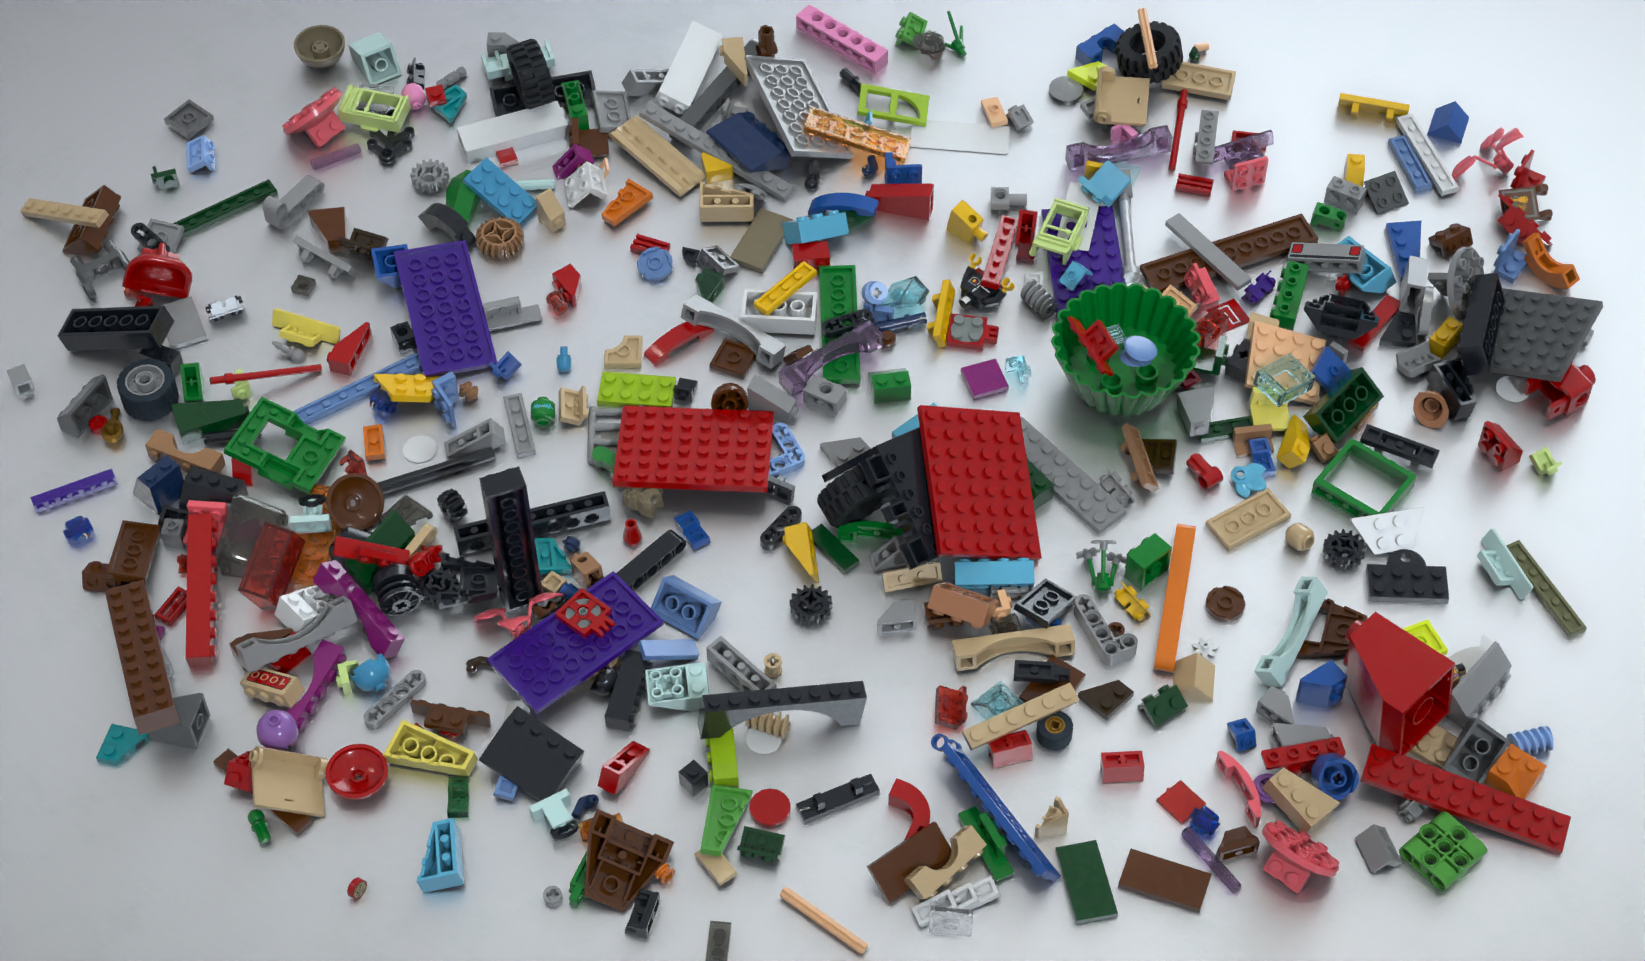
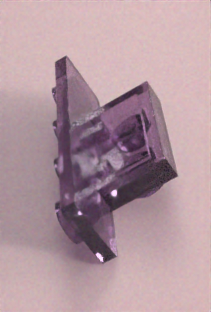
(1243, 149)

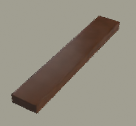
(295, 822)

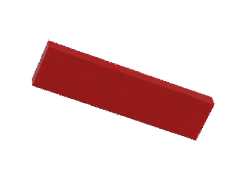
(1385, 311)

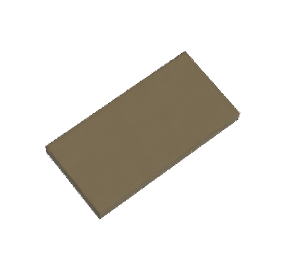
(760, 240)

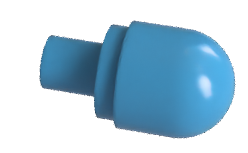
(563, 360)

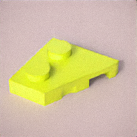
(1086, 74)

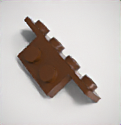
(449, 718)

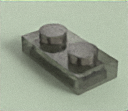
(718, 941)

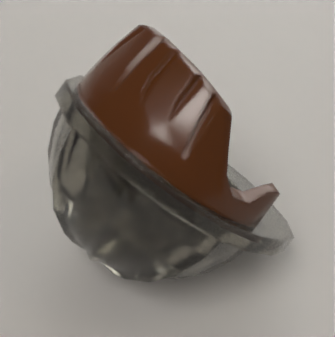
(930, 43)
(543, 612)

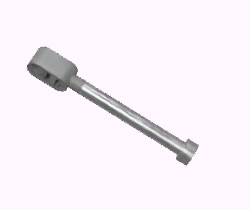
(1131, 271)

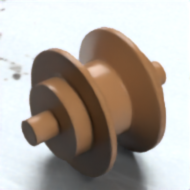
(468, 391)

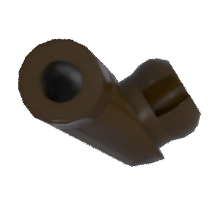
(477, 661)

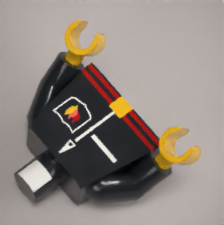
(977, 295)

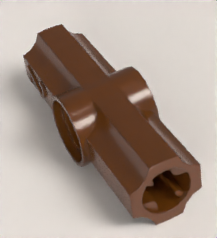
(767, 45)

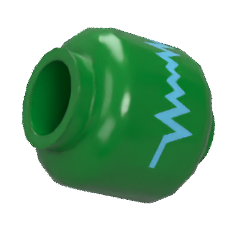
(542, 411)

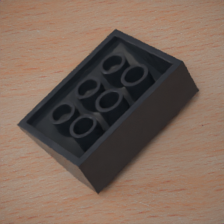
(531, 755)

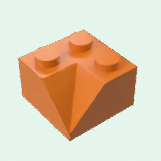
(1516, 772)

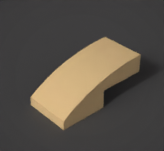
(717, 867)

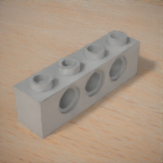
(737, 667)

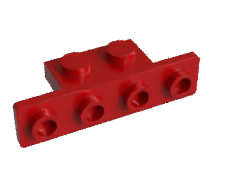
(1515, 219)
(1097, 341)
(369, 552)
(1300, 757)

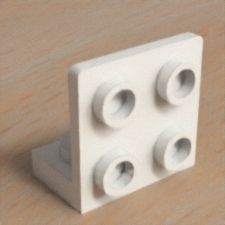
(584, 181)

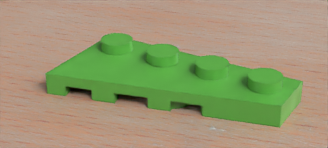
(723, 814)

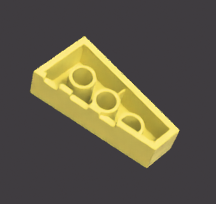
(425, 750)

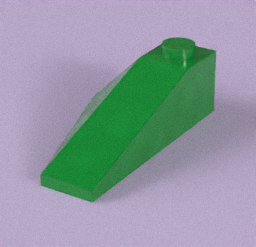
(461, 197)

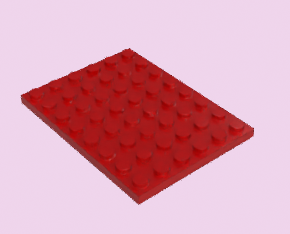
(694, 449)
(978, 483)

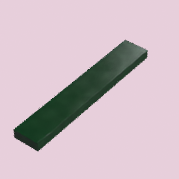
(227, 207)

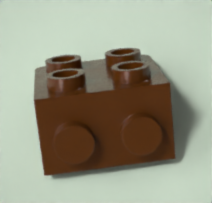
(589, 139)

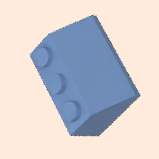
(685, 606)

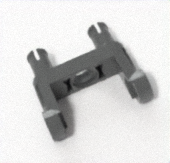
(90, 271)

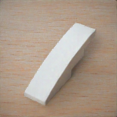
(964, 897)

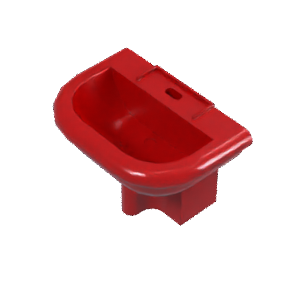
(158, 273)

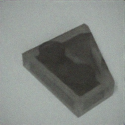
(408, 510)

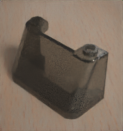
(242, 531)

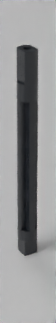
(437, 470)

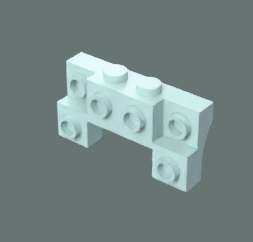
(499, 66)

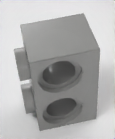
(1345, 195)

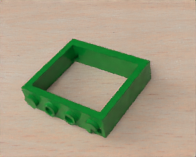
(1350, 504)

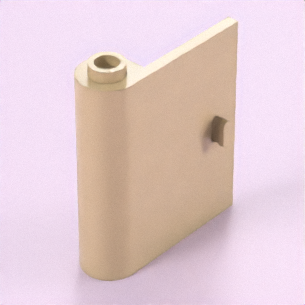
(1118, 99)
(288, 781)

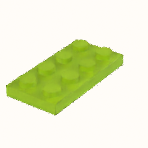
(635, 390)

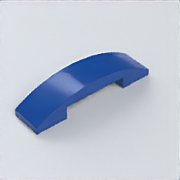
(844, 201)

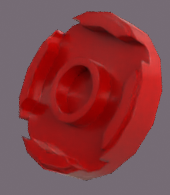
(770, 808)

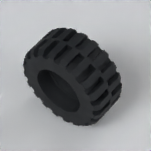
(1166, 44)
(530, 73)
(849, 498)

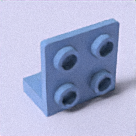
(1510, 260)
(445, 394)

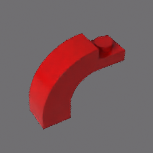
(913, 802)

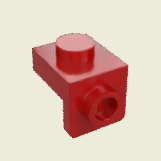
(435, 95)

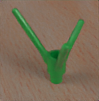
(957, 44)

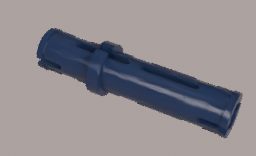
(903, 322)

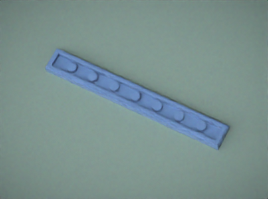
(355, 391)

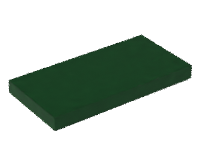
(1086, 882)

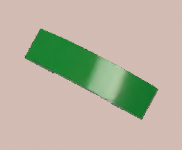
(867, 529)

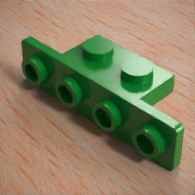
(994, 851)

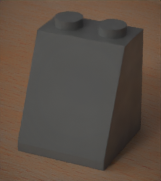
(193, 719)

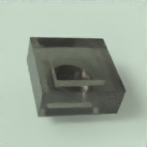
(303, 285)

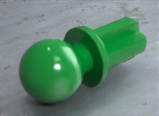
(259, 826)

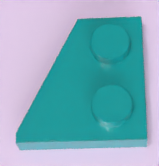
(455, 99)
(551, 557)
(118, 744)

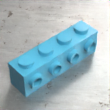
(990, 574)

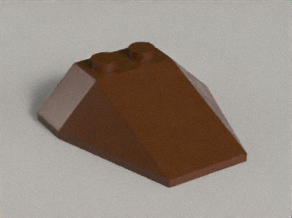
(620, 860)

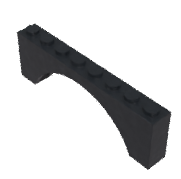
(724, 711)

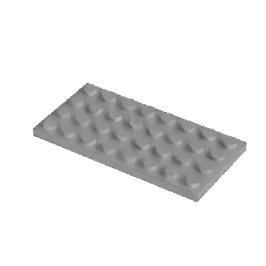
(788, 94)

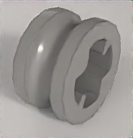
(548, 892)

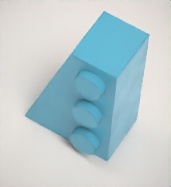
(815, 228)

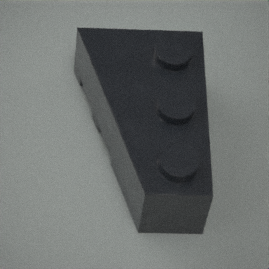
(1454, 385)

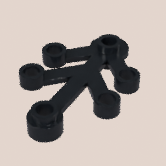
(388, 154)

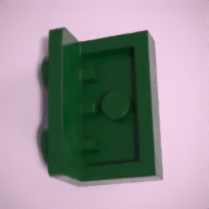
(1163, 705)
(761, 843)

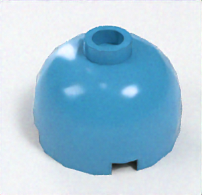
(372, 674)

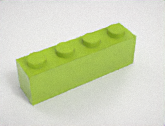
(723, 760)

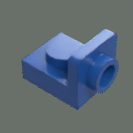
(1243, 734)

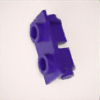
(1264, 283)

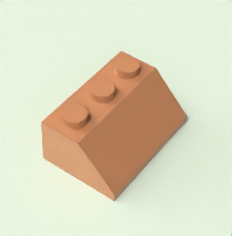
(962, 604)

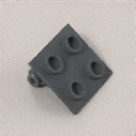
(1385, 192)

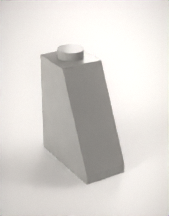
(767, 397)
(1196, 409)
(1294, 734)

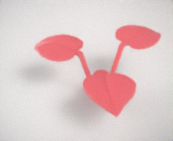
(1501, 160)
(514, 624)

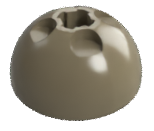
(320, 46)

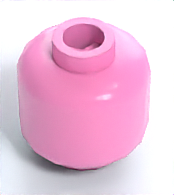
(416, 95)

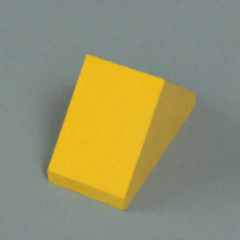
(716, 169)

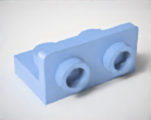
(200, 154)

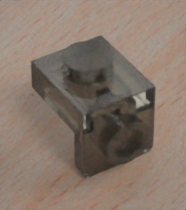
(1007, 624)

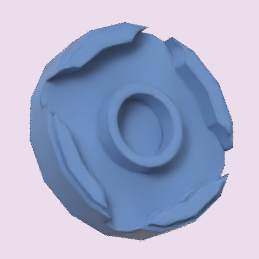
(655, 264)

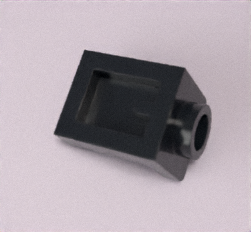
(685, 390)

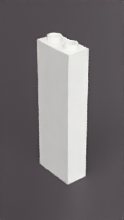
(688, 68)
(514, 130)

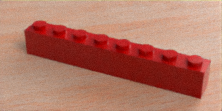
(200, 590)

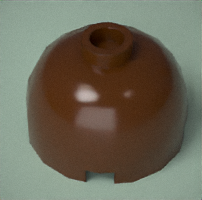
(730, 397)

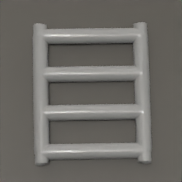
(593, 426)

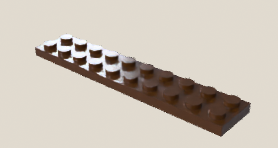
(1241, 248)

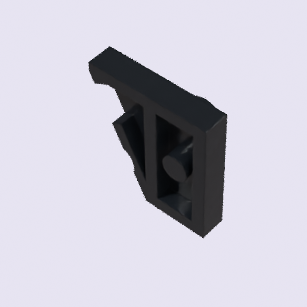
(1400, 331)

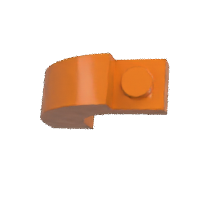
(1545, 267)

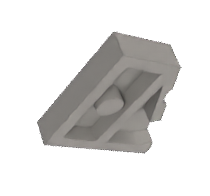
(843, 450)

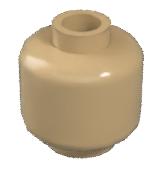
(1299, 537)

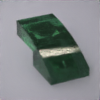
(458, 796)

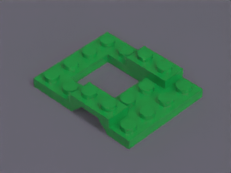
(306, 460)

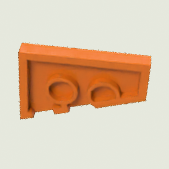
(626, 203)

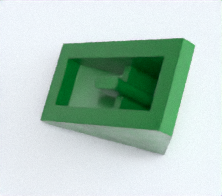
(192, 381)

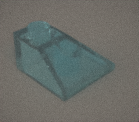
(906, 294)
(996, 701)

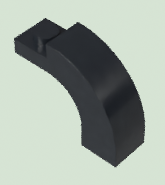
(448, 220)

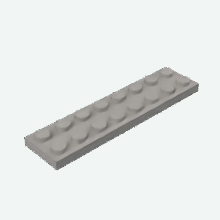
(1071, 483)

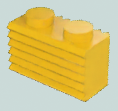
(1445, 337)

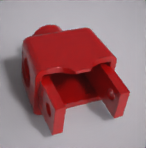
(1564, 395)

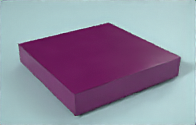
(984, 379)

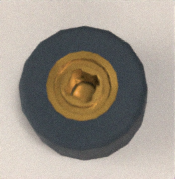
(1055, 731)

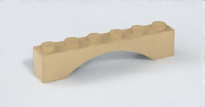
(974, 651)

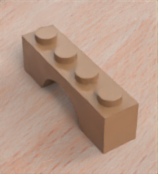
(164, 444)

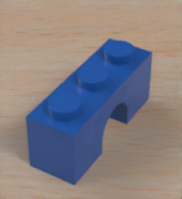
(1091, 49)

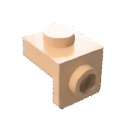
(1004, 605)

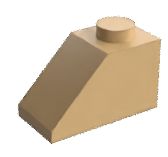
(550, 211)

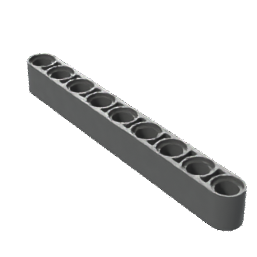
(715, 95)

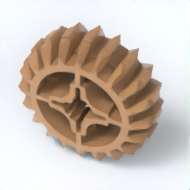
(499, 237)

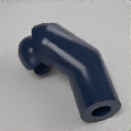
(871, 168)
(584, 803)

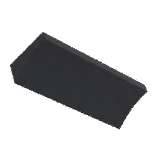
(507, 100)

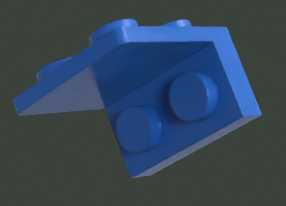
(901, 173)

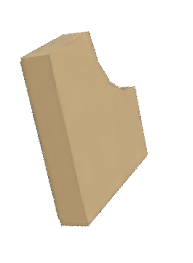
(626, 354)

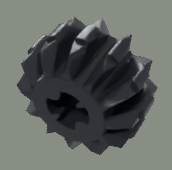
(452, 505)

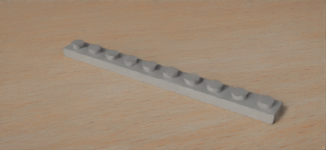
(704, 143)

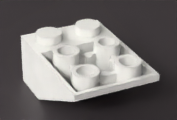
(301, 607)

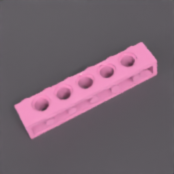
(842, 39)

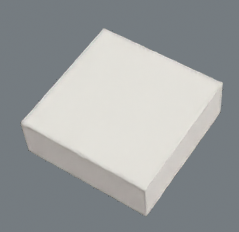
(1038, 276)

